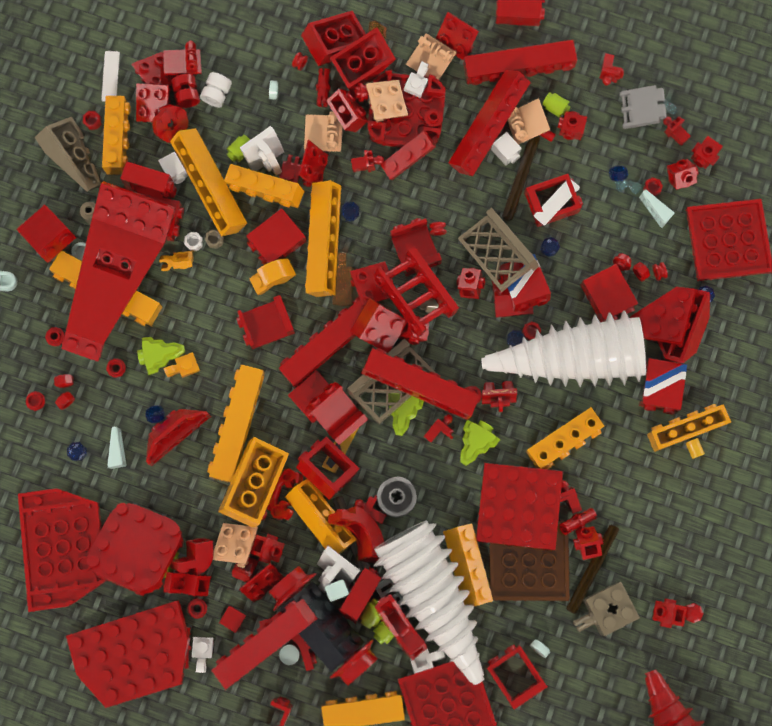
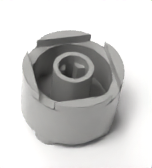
(407, 493)

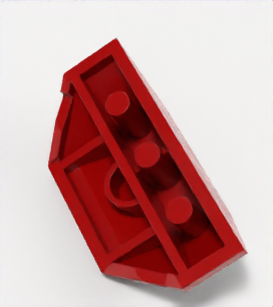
(696, 327)
(172, 432)

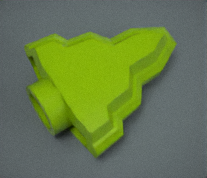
(157, 353)
(404, 413)
(476, 441)

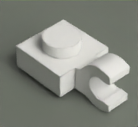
(416, 82)
(202, 650)
(425, 660)

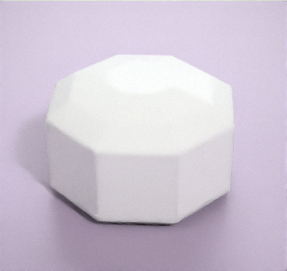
(193, 241)

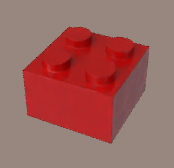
(378, 325)

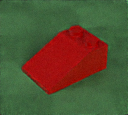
(331, 35)
(363, 59)

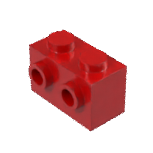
(347, 110)

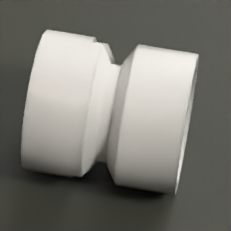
(216, 88)

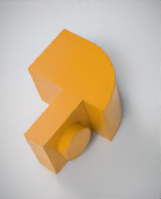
(272, 274)

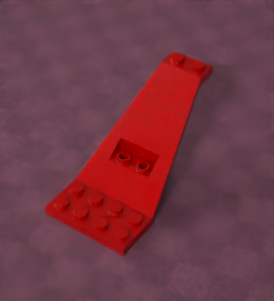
(129, 231)

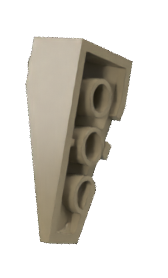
(65, 146)

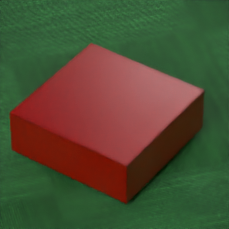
(232, 619)

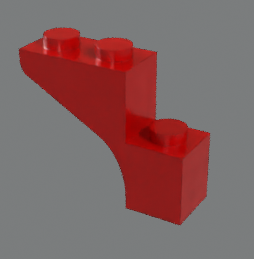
(400, 627)

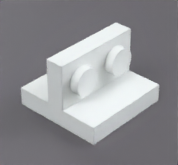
(262, 151)
(335, 568)

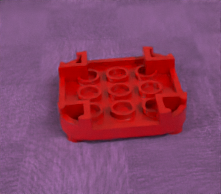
(401, 130)
(135, 548)

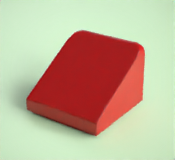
(245, 574)

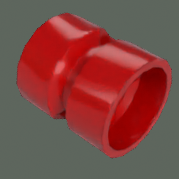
(185, 90)

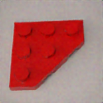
(668, 316)

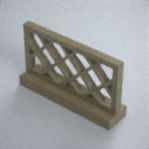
(512, 242)
(364, 383)

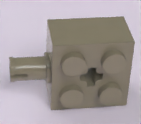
(597, 606)

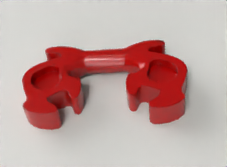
(279, 509)

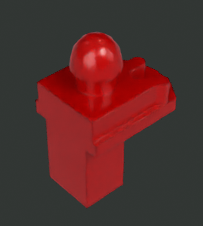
(608, 72)
(675, 130)
(367, 162)
(438, 426)
(570, 496)
(368, 507)

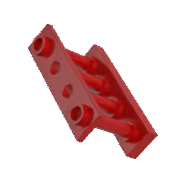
(423, 275)

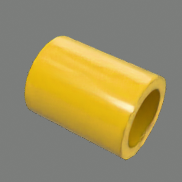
(695, 448)

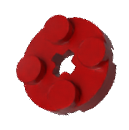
(164, 117)

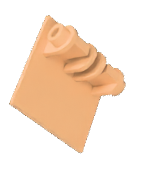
(432, 53)
(386, 100)
(528, 121)
(324, 132)
(234, 544)

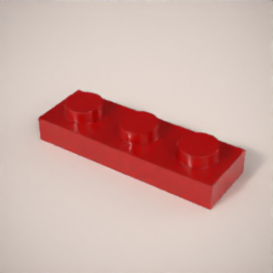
(408, 155)

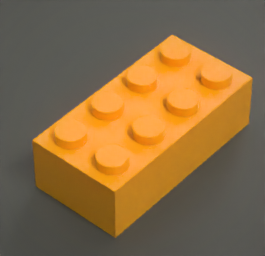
(253, 482)

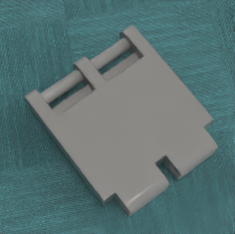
(643, 106)

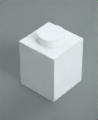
(506, 149)
(173, 166)

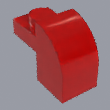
(198, 557)
(187, 583)

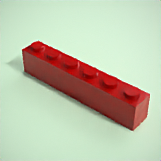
(527, 60)
(489, 122)
(321, 346)
(420, 384)
(263, 644)

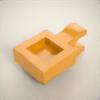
(179, 260)
(184, 365)

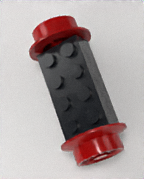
(330, 634)

